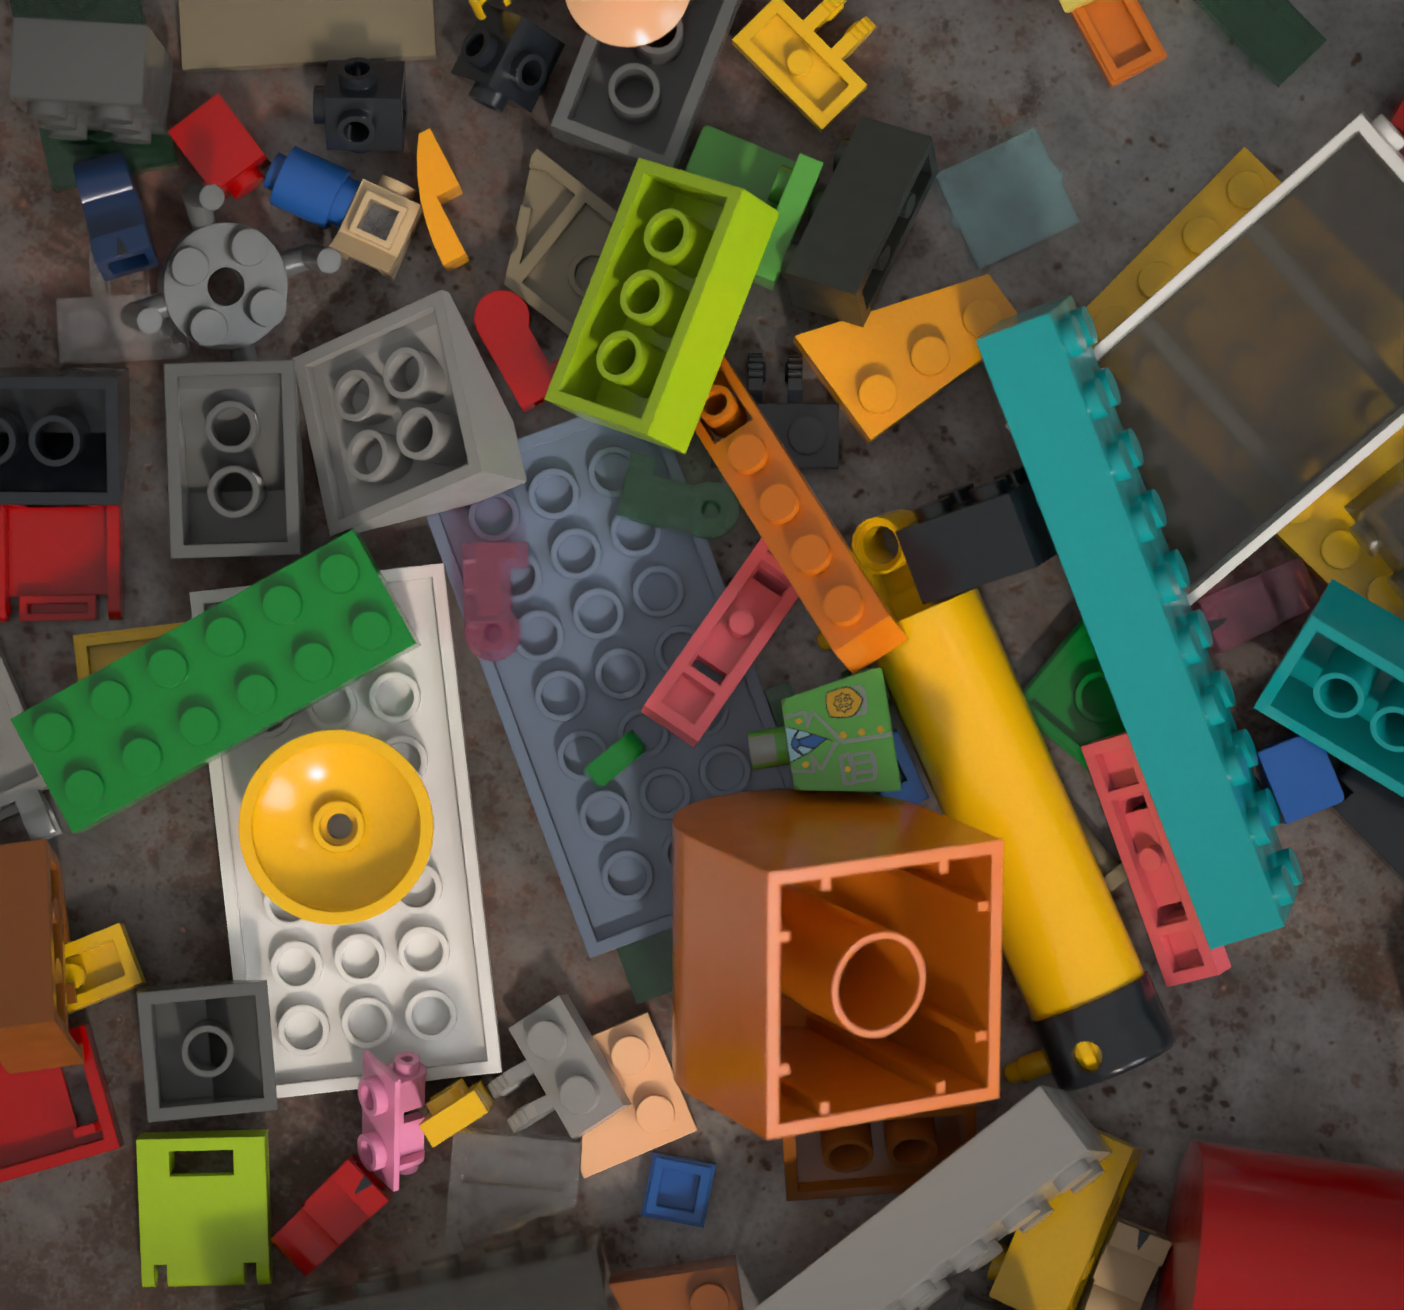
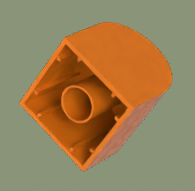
(833, 958)

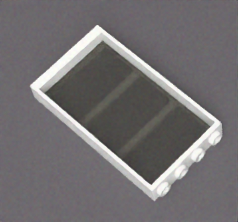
(1272, 354)

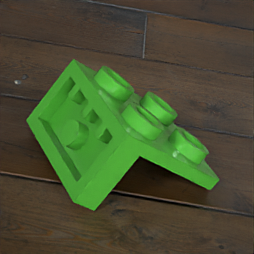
(766, 175)

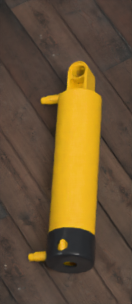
(994, 772)

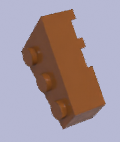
(33, 961)

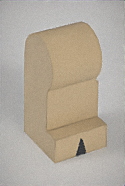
(1125, 1267)

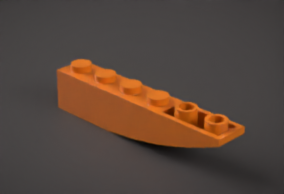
(795, 525)

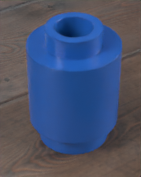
(311, 187)

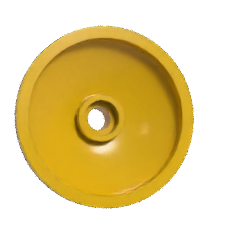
(289, 836)

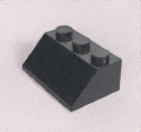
(63, 435)

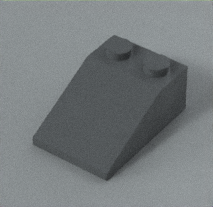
(234, 459)

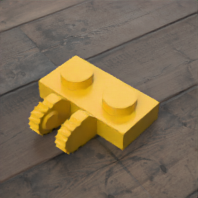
(801, 62)

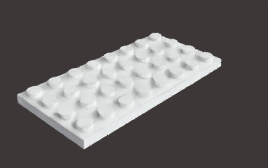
(424, 966)

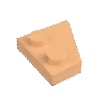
(657, 1107)

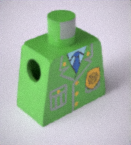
(834, 737)

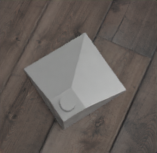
(405, 419)

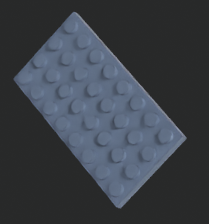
(600, 630)

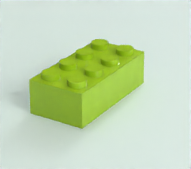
(662, 304)

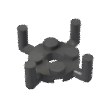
(215, 245)

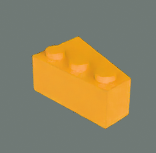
(903, 352)

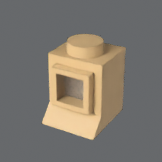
(379, 225)

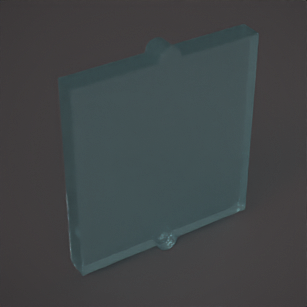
(1007, 198)

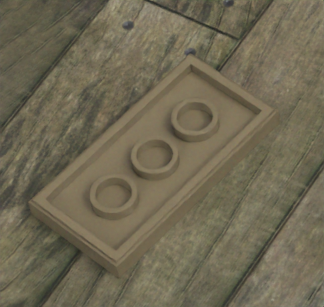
(302, 32)

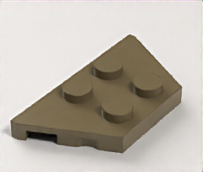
(556, 242)

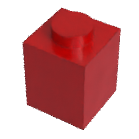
(221, 148)

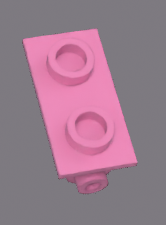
(389, 1140)

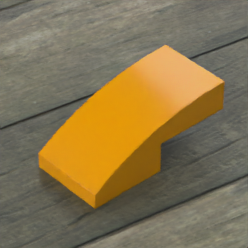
(436, 187)

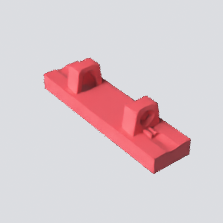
(726, 643)
(1150, 864)

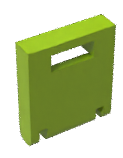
(204, 1221)

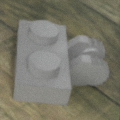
(567, 1067)

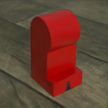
(506, 331)
(331, 1215)

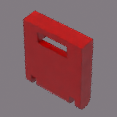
(62, 562)
(41, 1121)

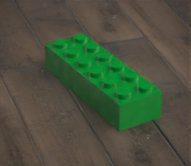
(215, 682)

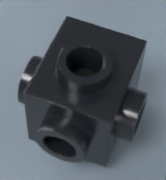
(507, 60)
(363, 105)

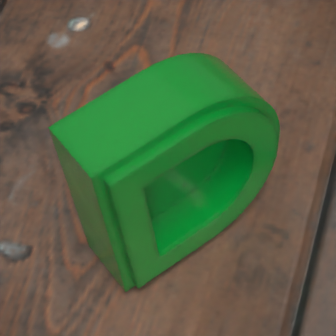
(614, 759)

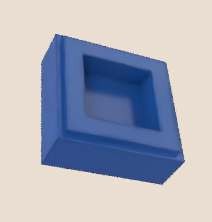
(678, 1189)

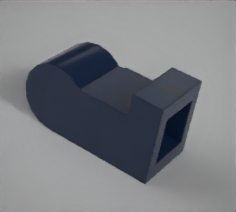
(114, 216)

